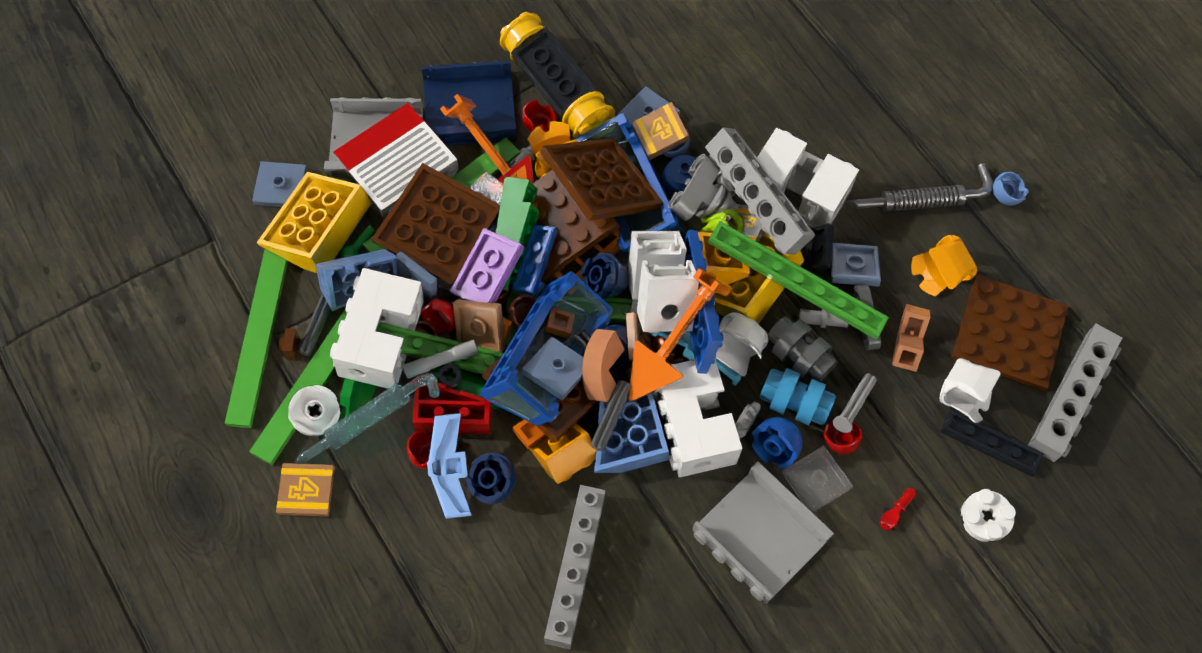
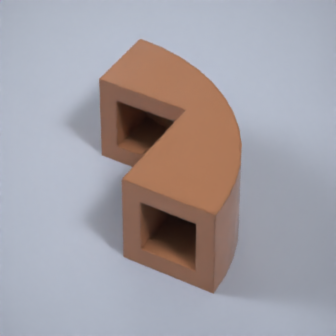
(910, 336)
(599, 356)

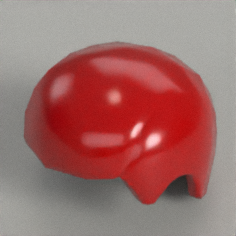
(538, 115)
(440, 315)
(842, 442)
(419, 448)

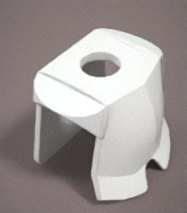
(740, 341)
(969, 388)

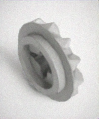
(747, 418)

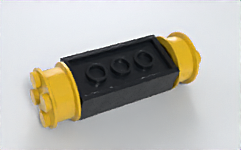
(555, 74)

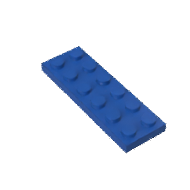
(705, 335)

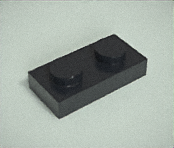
(820, 249)

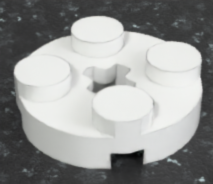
(310, 396)
(1001, 511)

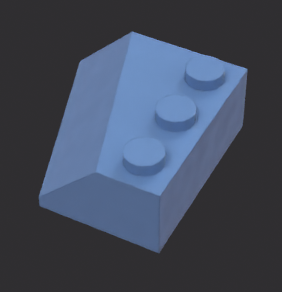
(338, 276)
(635, 438)

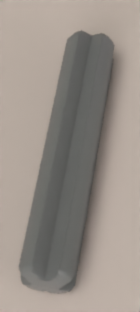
(315, 327)
(611, 416)

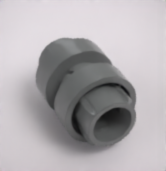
(793, 342)

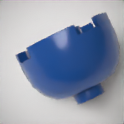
(777, 441)

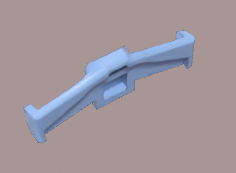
(447, 466)

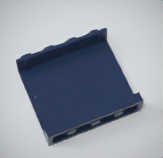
(489, 89)

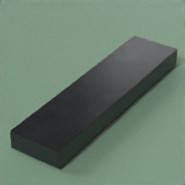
(992, 443)

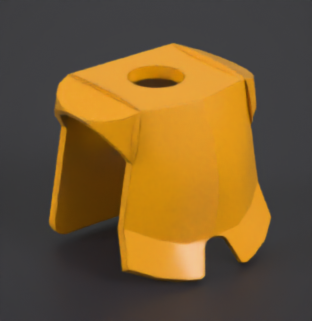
(558, 134)
(944, 265)

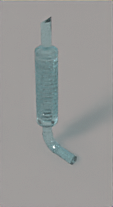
(369, 415)

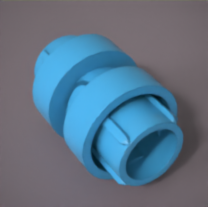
(809, 401)

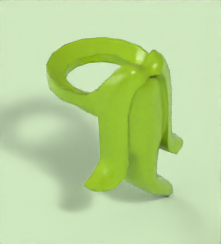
(714, 220)

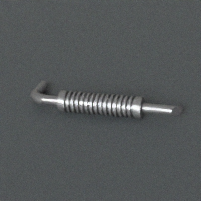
(927, 197)

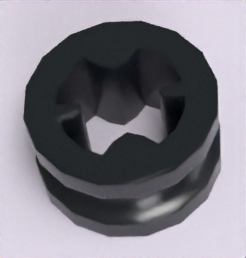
(457, 373)

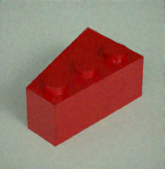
(474, 410)

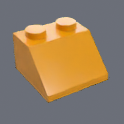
(721, 264)
(566, 455)

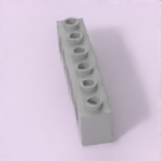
(797, 231)
(1107, 347)
(574, 567)

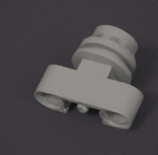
(700, 194)

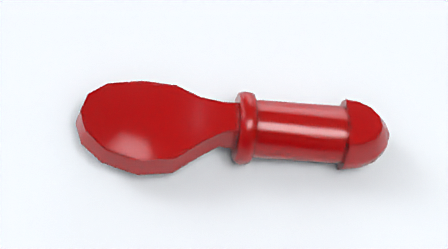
(891, 518)

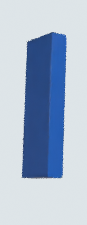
(534, 260)

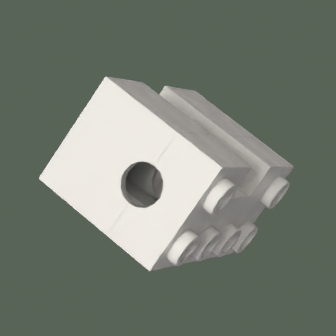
(819, 182)
(660, 279)
(362, 351)
(694, 441)

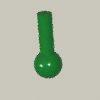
(352, 250)

